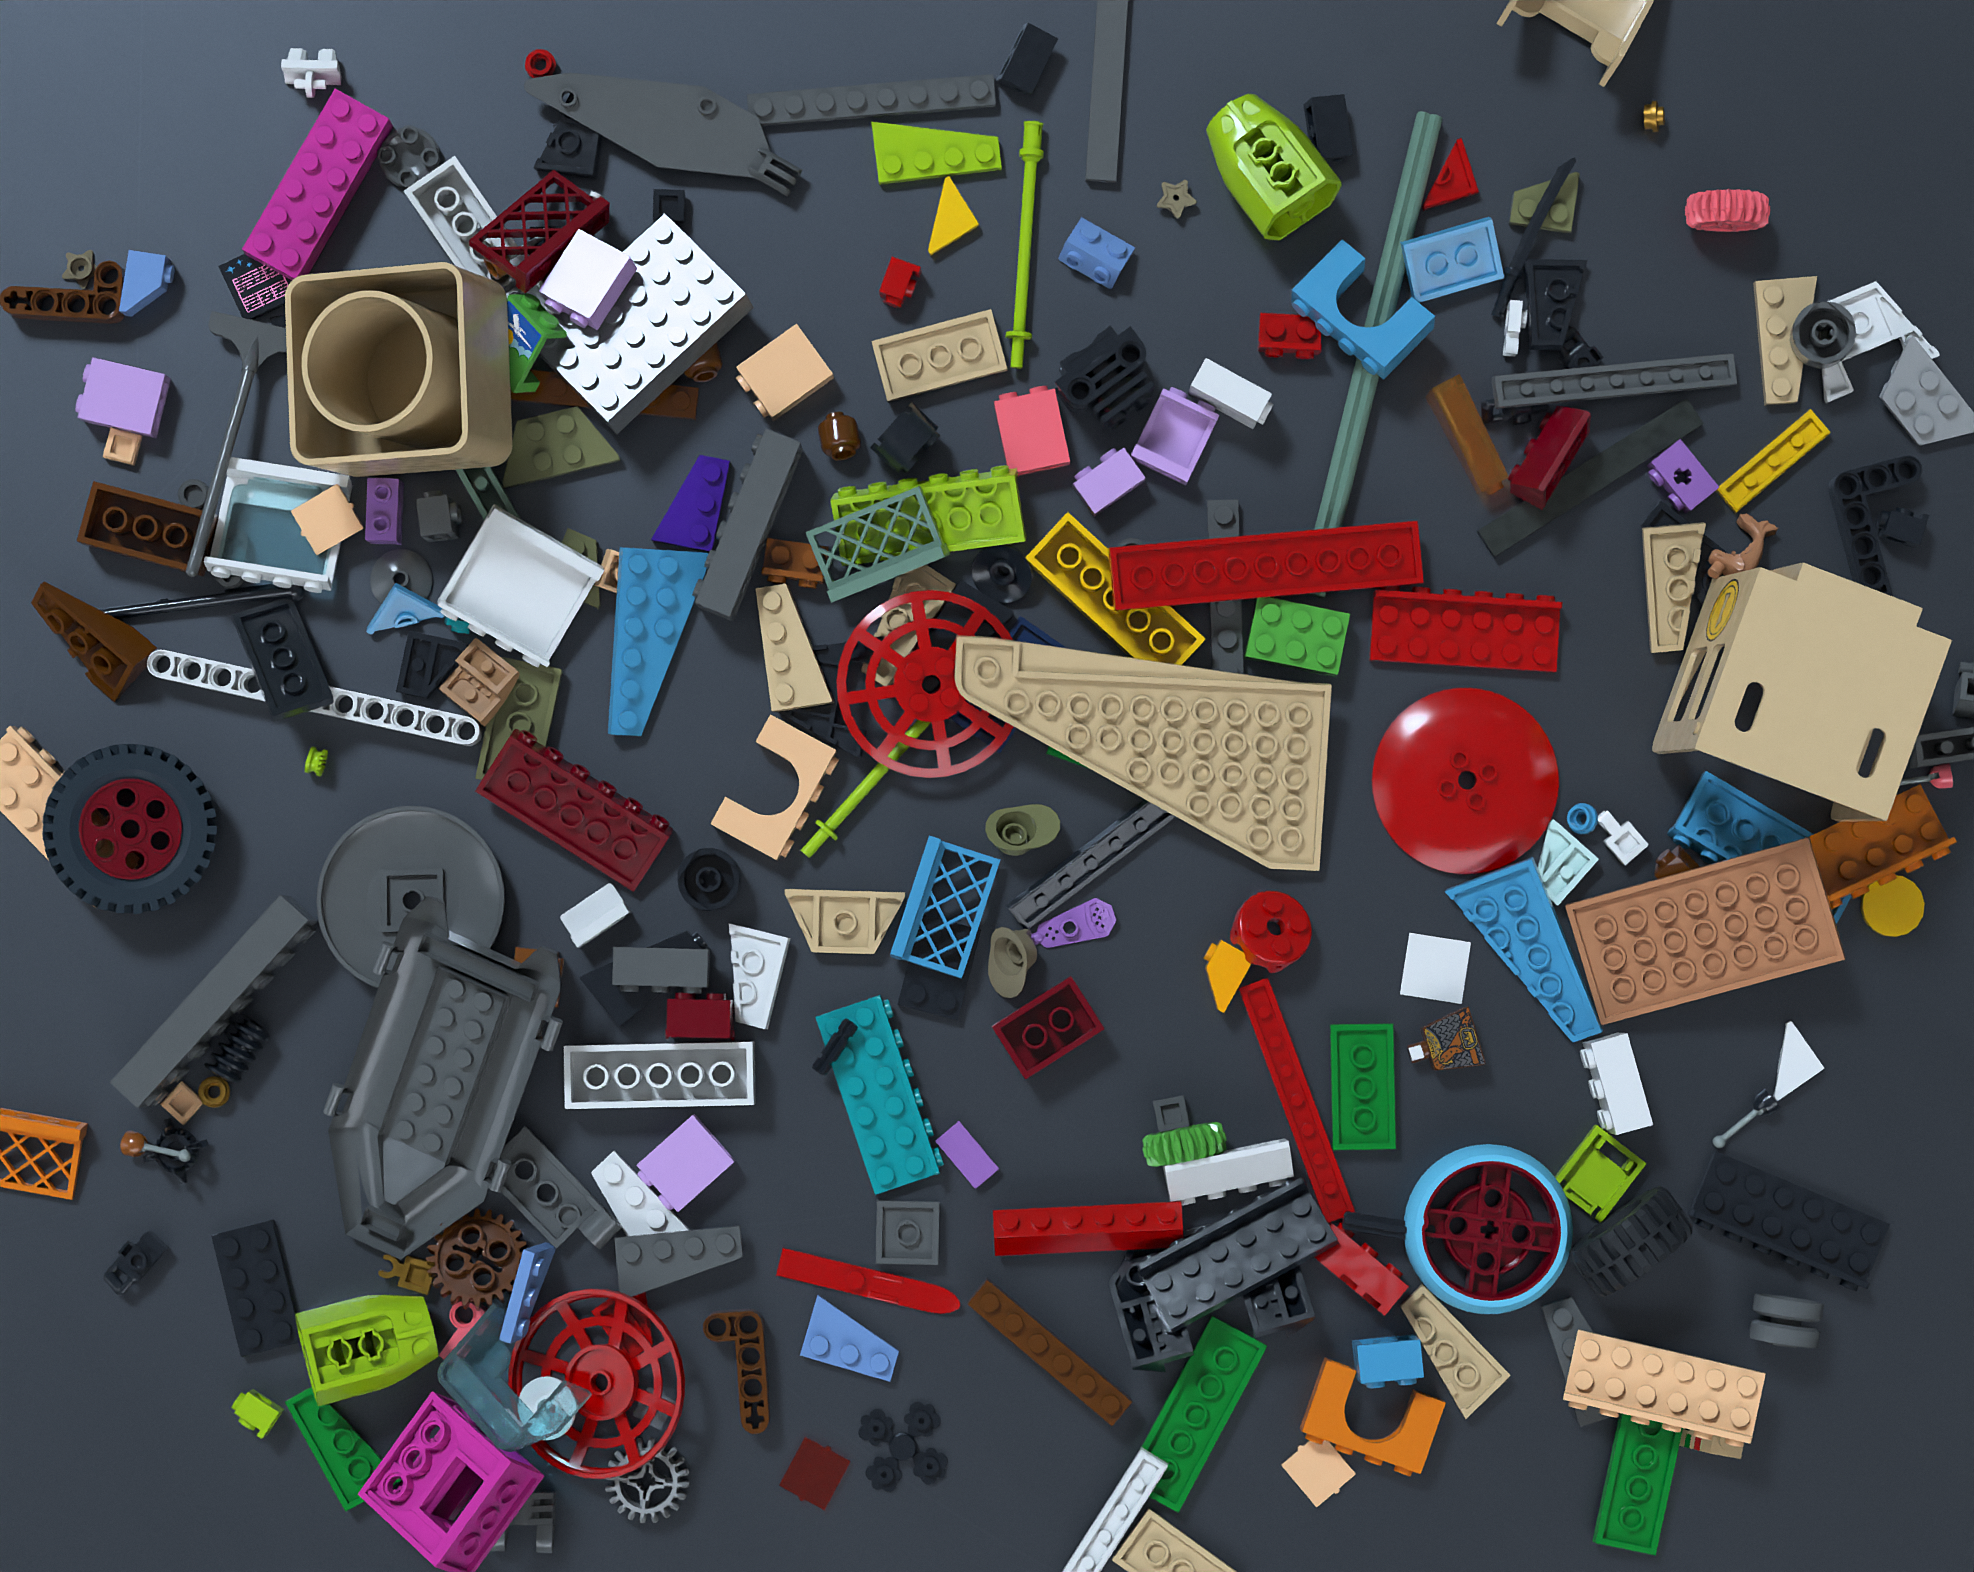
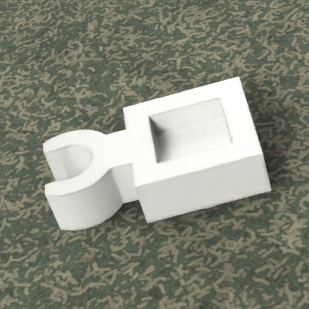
(1515, 319)

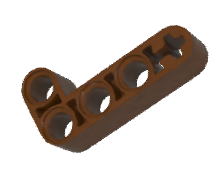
(64, 299)
(746, 1370)

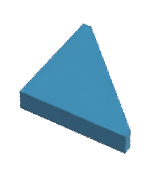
(402, 609)

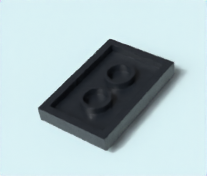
(934, 990)

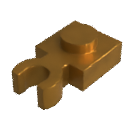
(412, 1273)

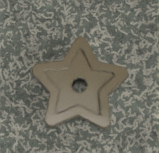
(1169, 203)
(73, 265)

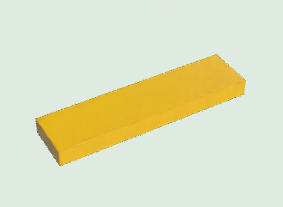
(1772, 461)

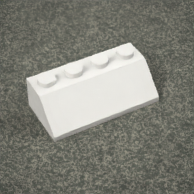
(1230, 1170)

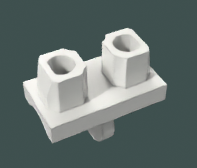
(311, 73)

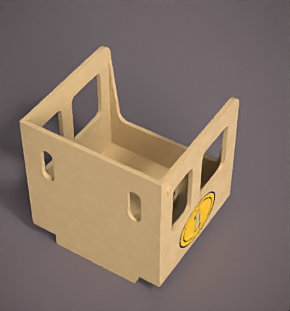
(1830, 672)

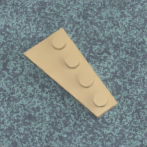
(1670, 574)
(790, 662)
(1457, 1356)

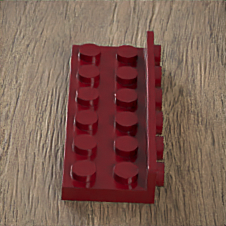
(575, 809)

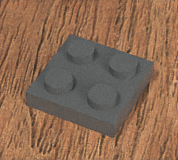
(907, 1232)

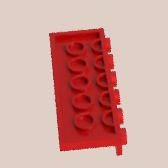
(1465, 629)

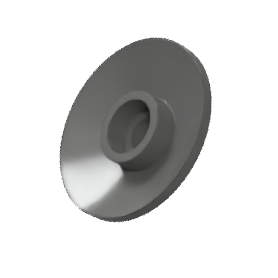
(414, 567)

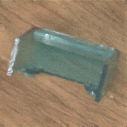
(474, 1381)

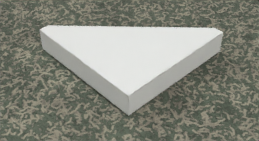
(1795, 1064)

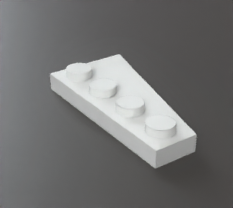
(632, 1200)

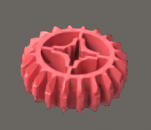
(1727, 210)

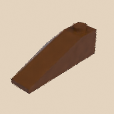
(104, 644)

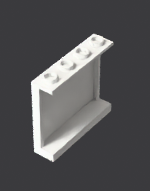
(519, 586)

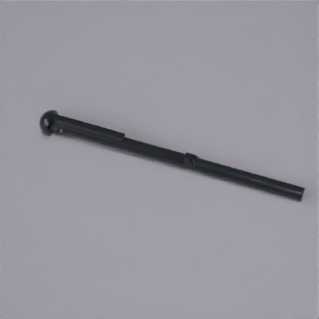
(231, 596)

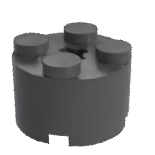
(1823, 316)

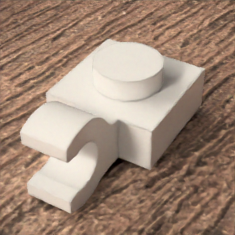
(1623, 839)

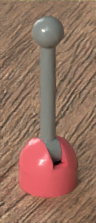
(1939, 776)

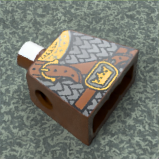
(1449, 1042)

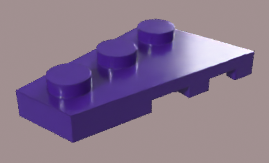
(697, 507)

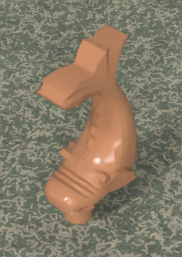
(1748, 559)

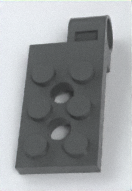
(573, 1203)

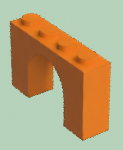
(1404, 1448)

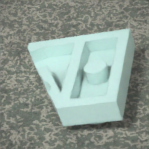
(1563, 862)

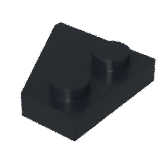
(426, 663)

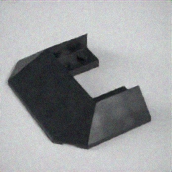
(1148, 1339)

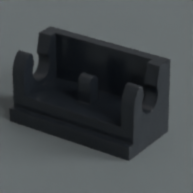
(1027, 59)
(1329, 127)

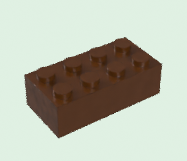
(142, 527)

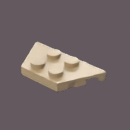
(844, 919)

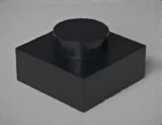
(669, 203)

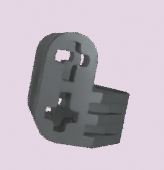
(538, 1511)

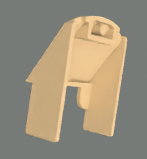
(1604, 23)

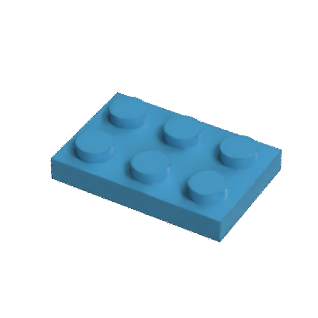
(1452, 259)

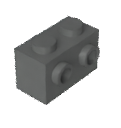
(438, 517)

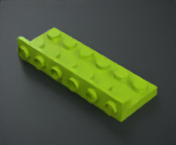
(967, 509)

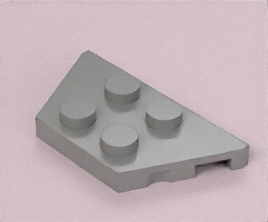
(1925, 398)

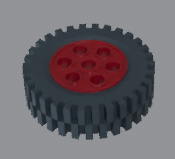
(94, 784)

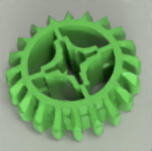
(1184, 1144)

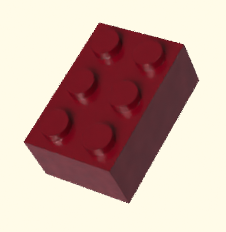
(1048, 1027)

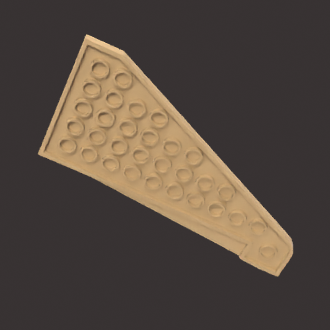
(1199, 742)

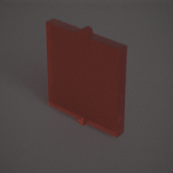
(814, 1473)

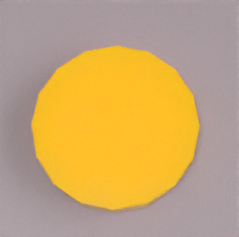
(1893, 907)

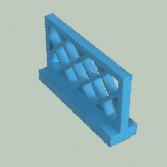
(919, 898)

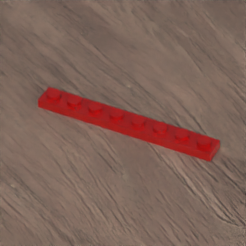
(1296, 1099)

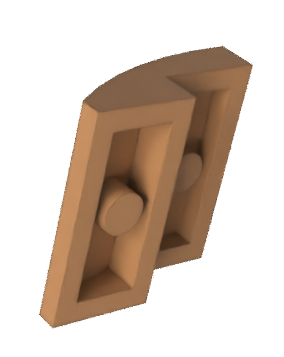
(480, 682)

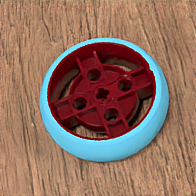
(1495, 1170)

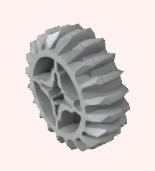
(661, 1481)

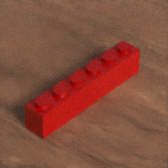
(1087, 1228)

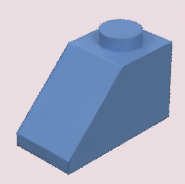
(144, 280)

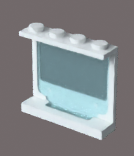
(260, 535)

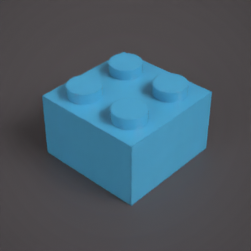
(1388, 1360)

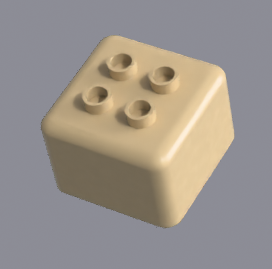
(398, 370)

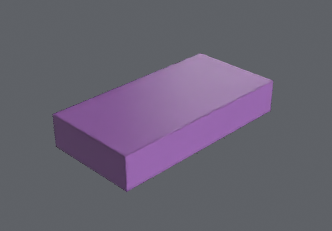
(967, 1154)

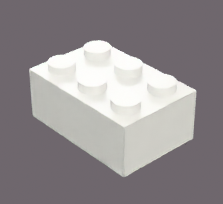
(1616, 1083)

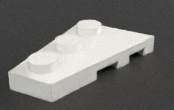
(757, 972)

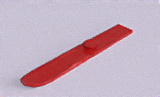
(866, 1282)

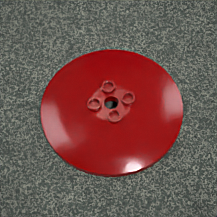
(1420, 790)

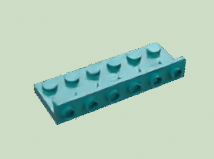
(881, 1097)

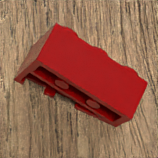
(1362, 1272)

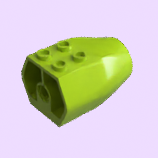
(1270, 166)
(365, 1344)

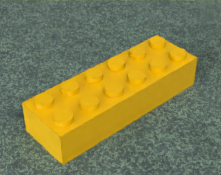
(1080, 571)

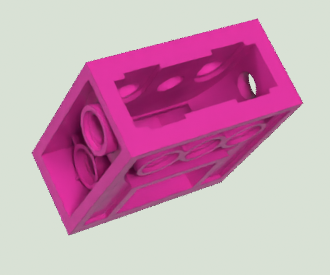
(443, 1482)

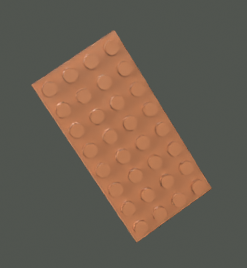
(1705, 931)

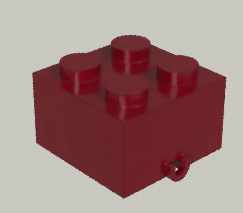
(700, 1017)

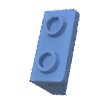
(1095, 253)

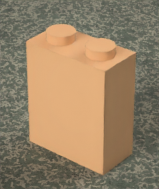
(783, 373)

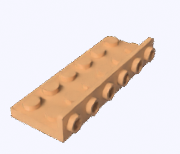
(27, 783)
(1664, 1388)

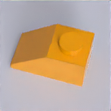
(1225, 972)

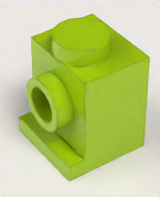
(257, 1412)

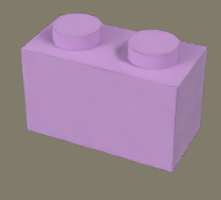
(1107, 481)

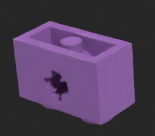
(1681, 460)
(384, 511)

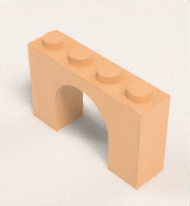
(773, 832)

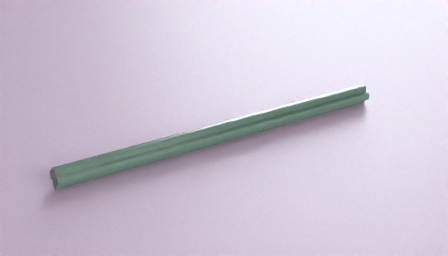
(1380, 310)

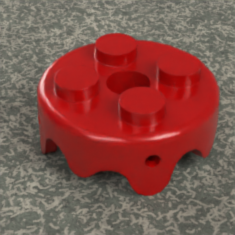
(1255, 939)

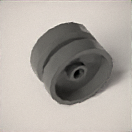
(1785, 1322)

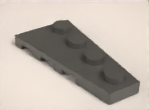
(665, 1257)
(1563, 1322)

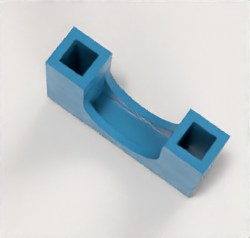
(1377, 347)

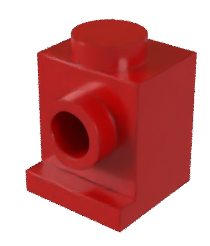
(899, 282)

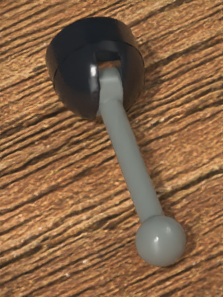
(1762, 1105)

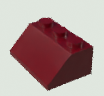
(1549, 455)

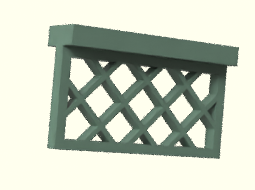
(887, 569)

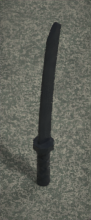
(1513, 271)

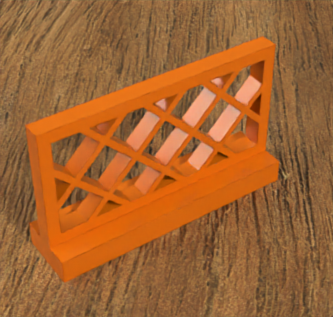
(44, 1129)

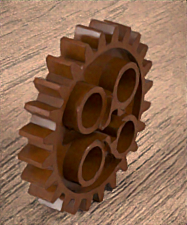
(462, 1283)

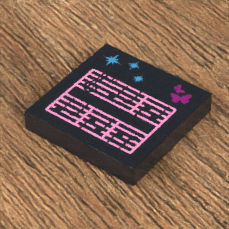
(254, 286)

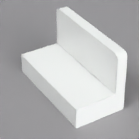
(595, 915)

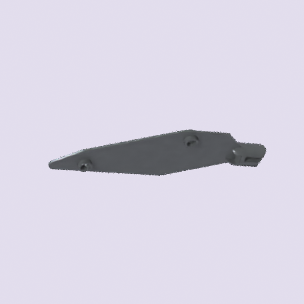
(668, 124)

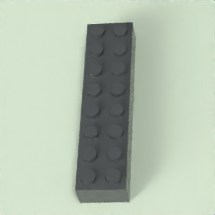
(214, 1001)

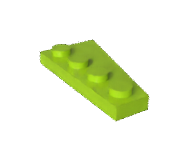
(927, 153)

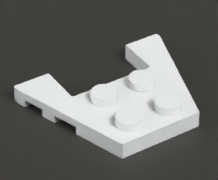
(1876, 323)

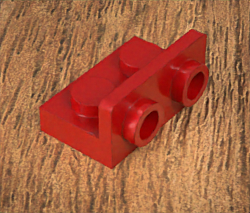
(1288, 335)

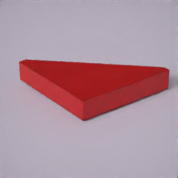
(1454, 180)

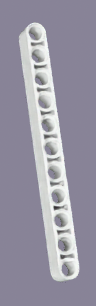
(361, 702)

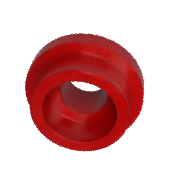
(540, 55)

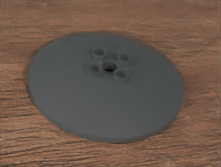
(399, 854)

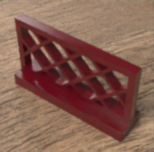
(543, 257)

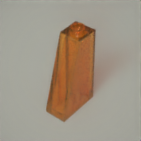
(1467, 435)

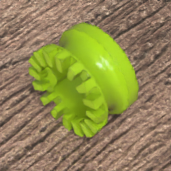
(315, 761)

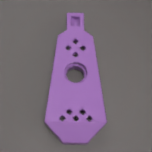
(1084, 923)

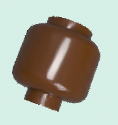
(706, 366)
(839, 436)

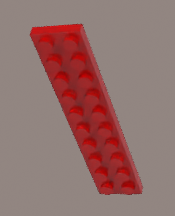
(1265, 565)

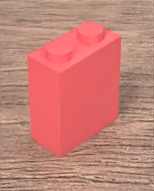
(1031, 430)

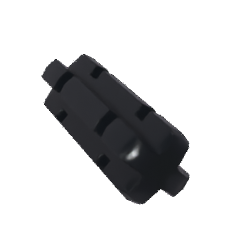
(835, 1047)

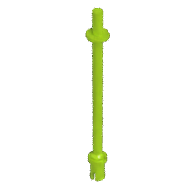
(1031, 155)
(827, 829)

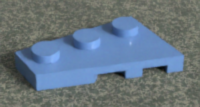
(526, 1288)
(847, 1344)

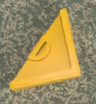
(952, 218)

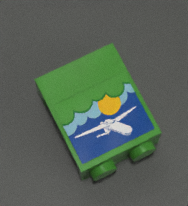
(527, 332)

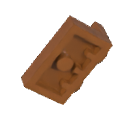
(792, 562)

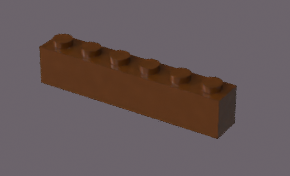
(1049, 1351)

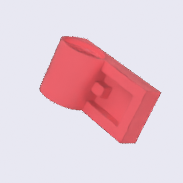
(463, 1327)

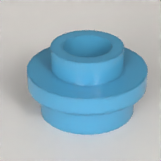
(1574, 818)

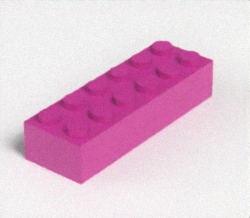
(318, 186)

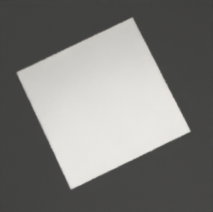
(1435, 968)

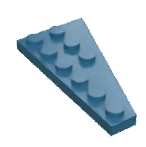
(649, 619)
(1525, 932)

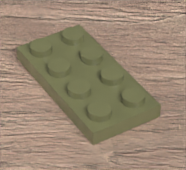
(527, 708)

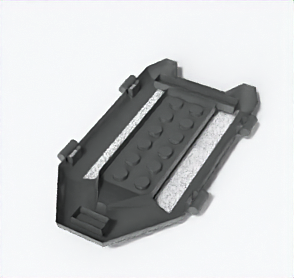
(437, 1080)

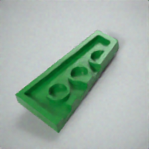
(336, 1446)

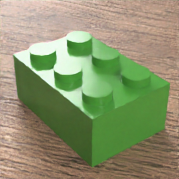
(1297, 636)

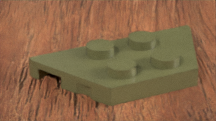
(555, 447)

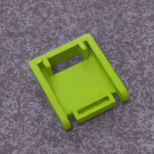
(1596, 1179)

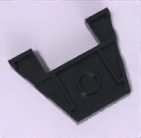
(822, 718)

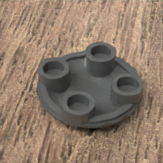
(408, 155)

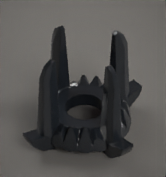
(182, 1136)

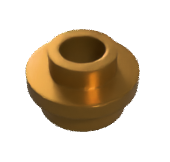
(1653, 116)
(208, 1083)

